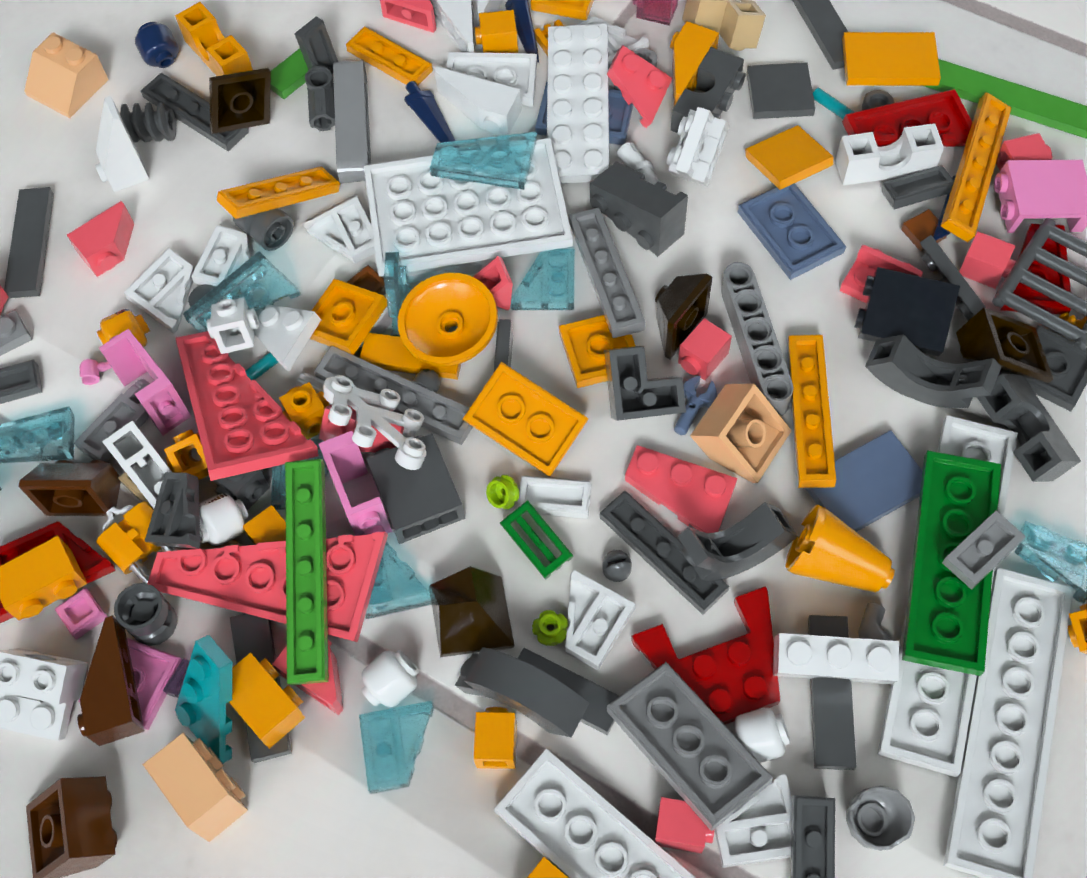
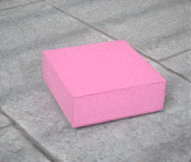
(81, 613)

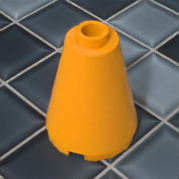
(837, 554)

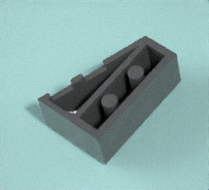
(639, 207)

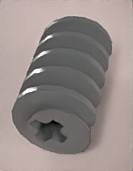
(149, 124)

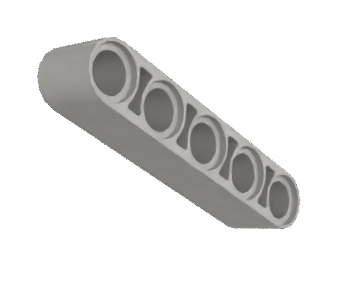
(351, 120)
(756, 324)

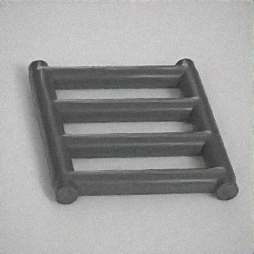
(1019, 273)

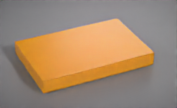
(891, 58)
(525, 419)

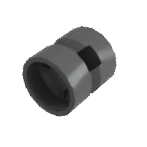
(268, 228)
(145, 614)

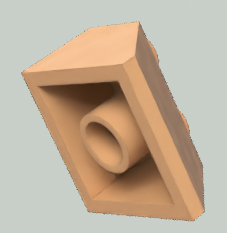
(63, 75)
(741, 431)

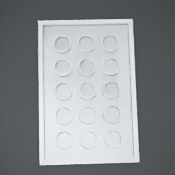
(462, 222)

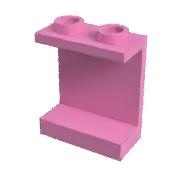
(1043, 191)
(158, 398)
(344, 465)

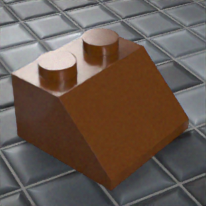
(72, 488)
(71, 827)

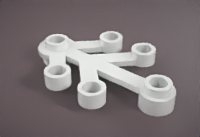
(342, 392)

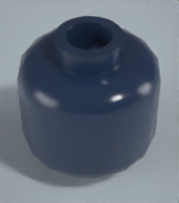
(156, 45)

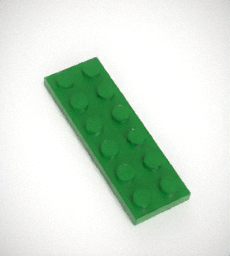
(944, 616)

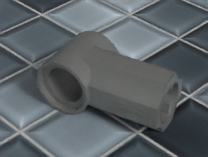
(320, 98)

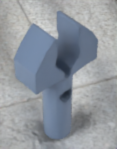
(694, 403)

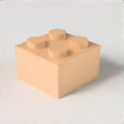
(197, 786)

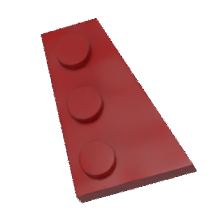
(1046, 273)

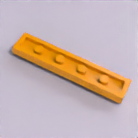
(811, 412)

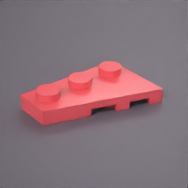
(688, 490)

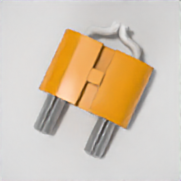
(126, 540)

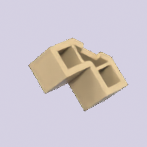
(734, 20)

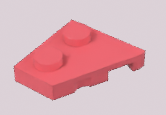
(639, 83)

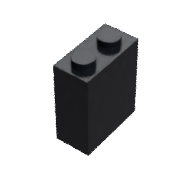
(907, 306)

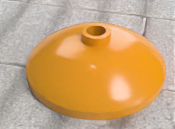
(445, 303)

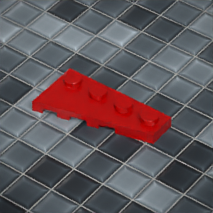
(889, 120)

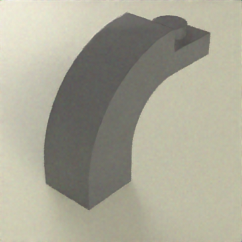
(927, 380)
(739, 546)
(524, 689)

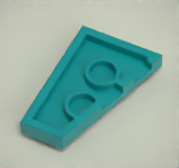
(205, 696)

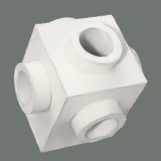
(232, 325)

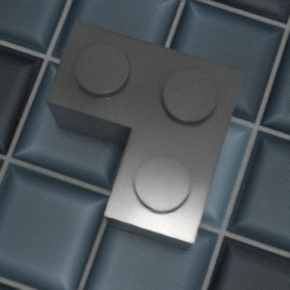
(633, 393)

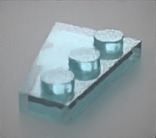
(486, 160)
(254, 280)
(38, 437)

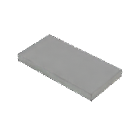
(689, 745)

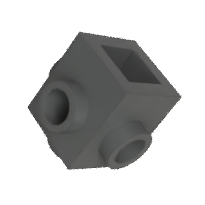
(246, 487)

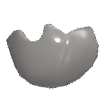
(880, 818)

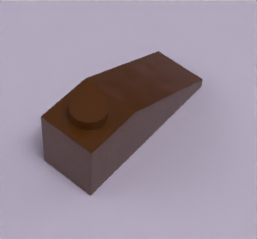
(110, 692)

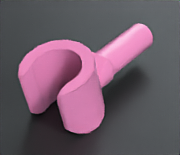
(90, 370)

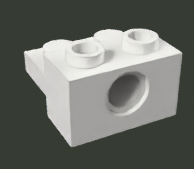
(686, 159)
(38, 692)

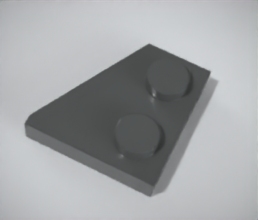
(176, 513)

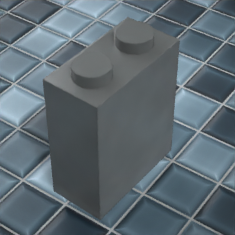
(418, 498)

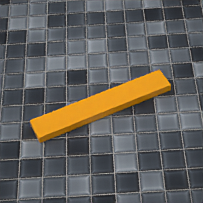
(976, 168)

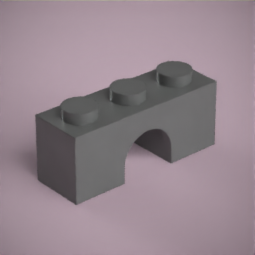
(718, 78)
(1043, 447)

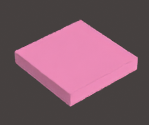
(151, 673)

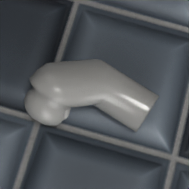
(871, 623)

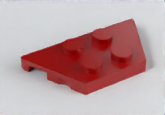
(90, 562)

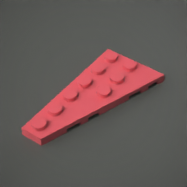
(235, 416)
(254, 579)

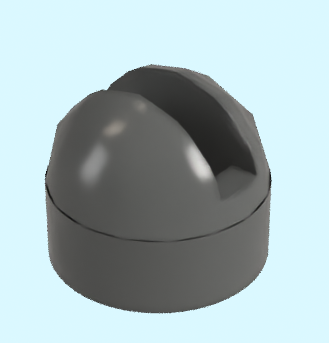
(428, 379)
(618, 571)

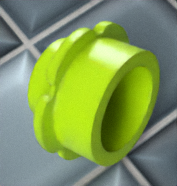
(502, 492)
(548, 637)

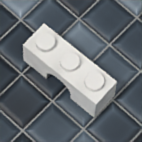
(863, 161)
(836, 658)

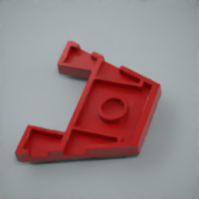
(730, 675)

